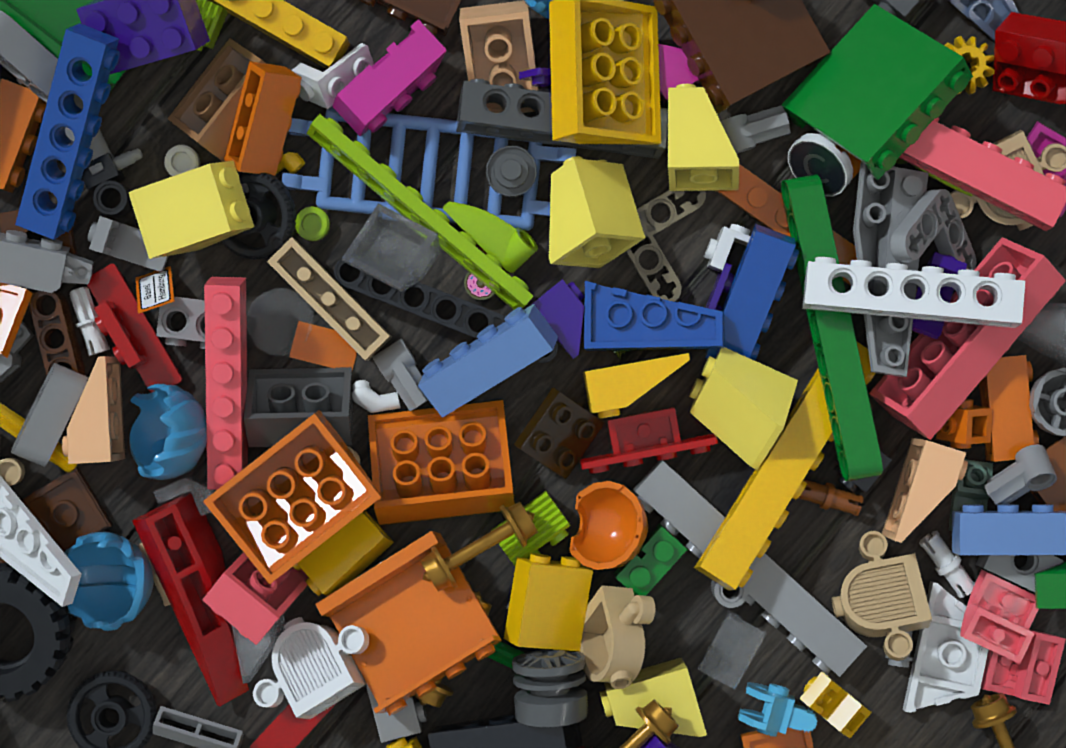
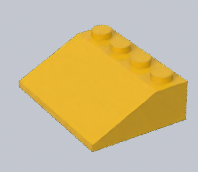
(604, 72)

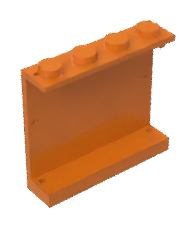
(411, 625)

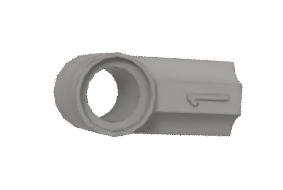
(756, 128)
(400, 369)
(1029, 472)

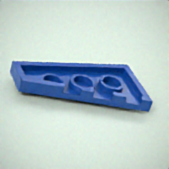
(642, 322)

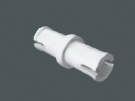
(947, 564)

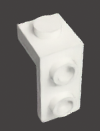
(324, 86)
(719, 249)

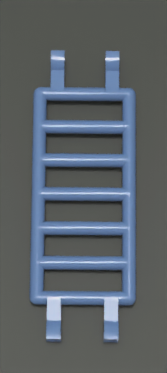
(433, 126)

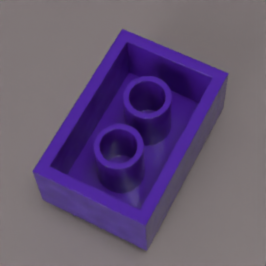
(147, 28)

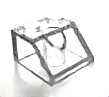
(393, 249)

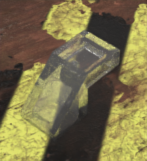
(197, 487)

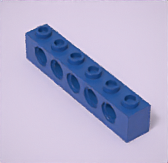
(36, 209)

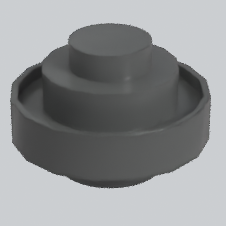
(511, 171)

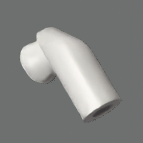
(371, 401)

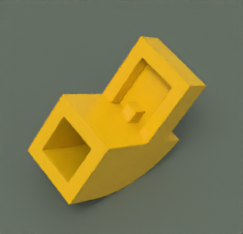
(834, 704)

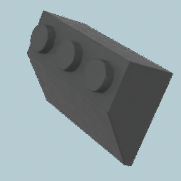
(287, 397)

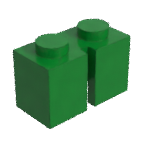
(661, 554)

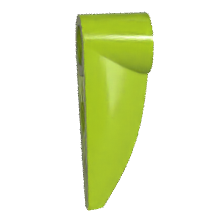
(493, 235)

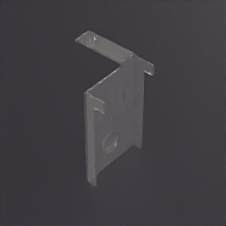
(731, 650)

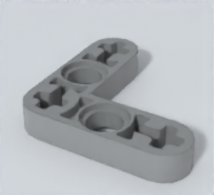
(933, 219)

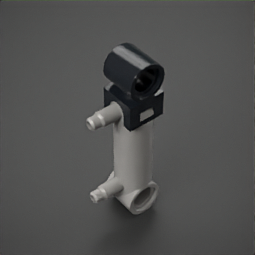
(106, 172)

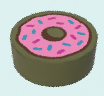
(476, 289)

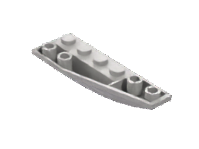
(878, 212)

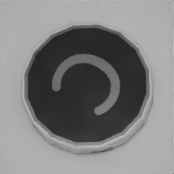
(818, 155)

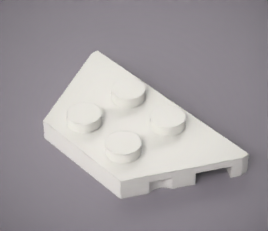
(943, 661)

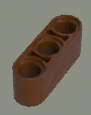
(47, 324)

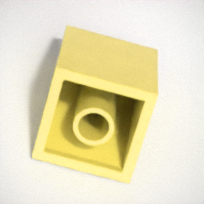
(697, 144)
(191, 210)
(591, 213)
(743, 403)
(669, 686)

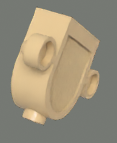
(1014, 145)
(884, 597)
(615, 635)

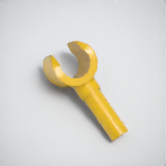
(291, 162)

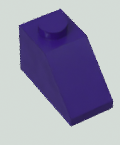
(564, 314)

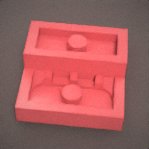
(999, 616)
(1033, 677)

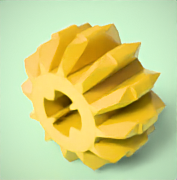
(976, 59)

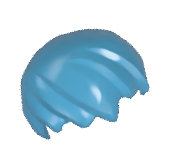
(167, 432)
(113, 580)

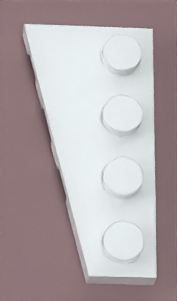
(33, 551)

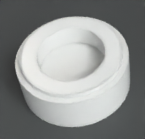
(181, 159)

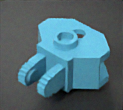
(778, 711)

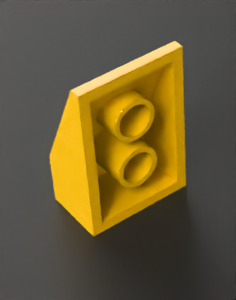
(623, 384)

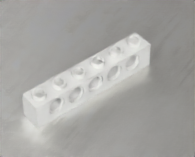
(1005, 289)

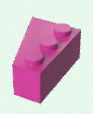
(390, 81)

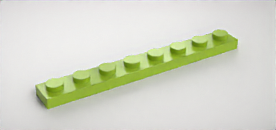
(411, 205)

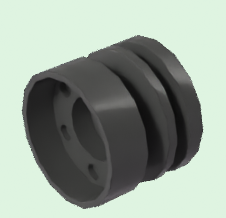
(550, 688)

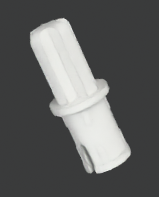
(86, 315)

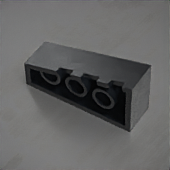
(504, 733)

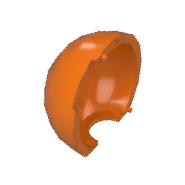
(610, 526)

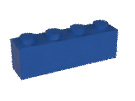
(754, 289)

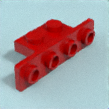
(130, 331)
(646, 436)

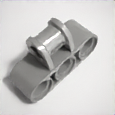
(26, 57)
(49, 414)

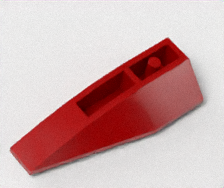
(1031, 58)
(188, 566)

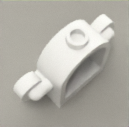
(313, 667)

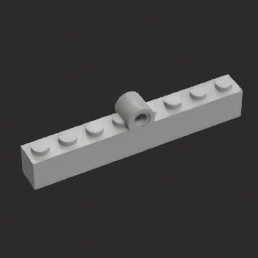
(769, 584)

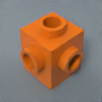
(967, 426)

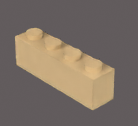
(329, 299)

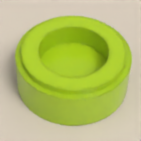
(312, 223)

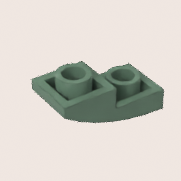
(971, 487)

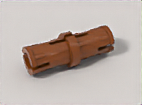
(829, 496)

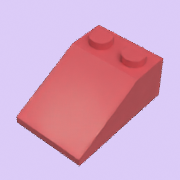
(250, 601)

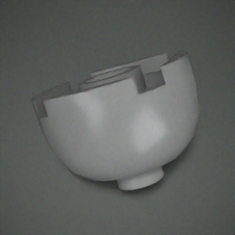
(1049, 402)

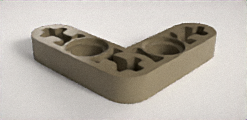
(651, 228)

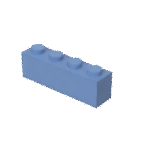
(487, 360)
(1009, 530)

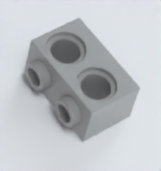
(195, 322)

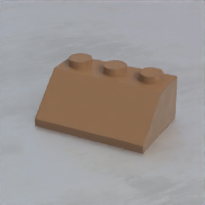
(212, 101)

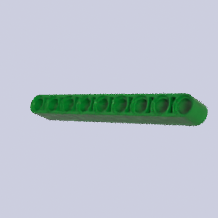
(833, 335)

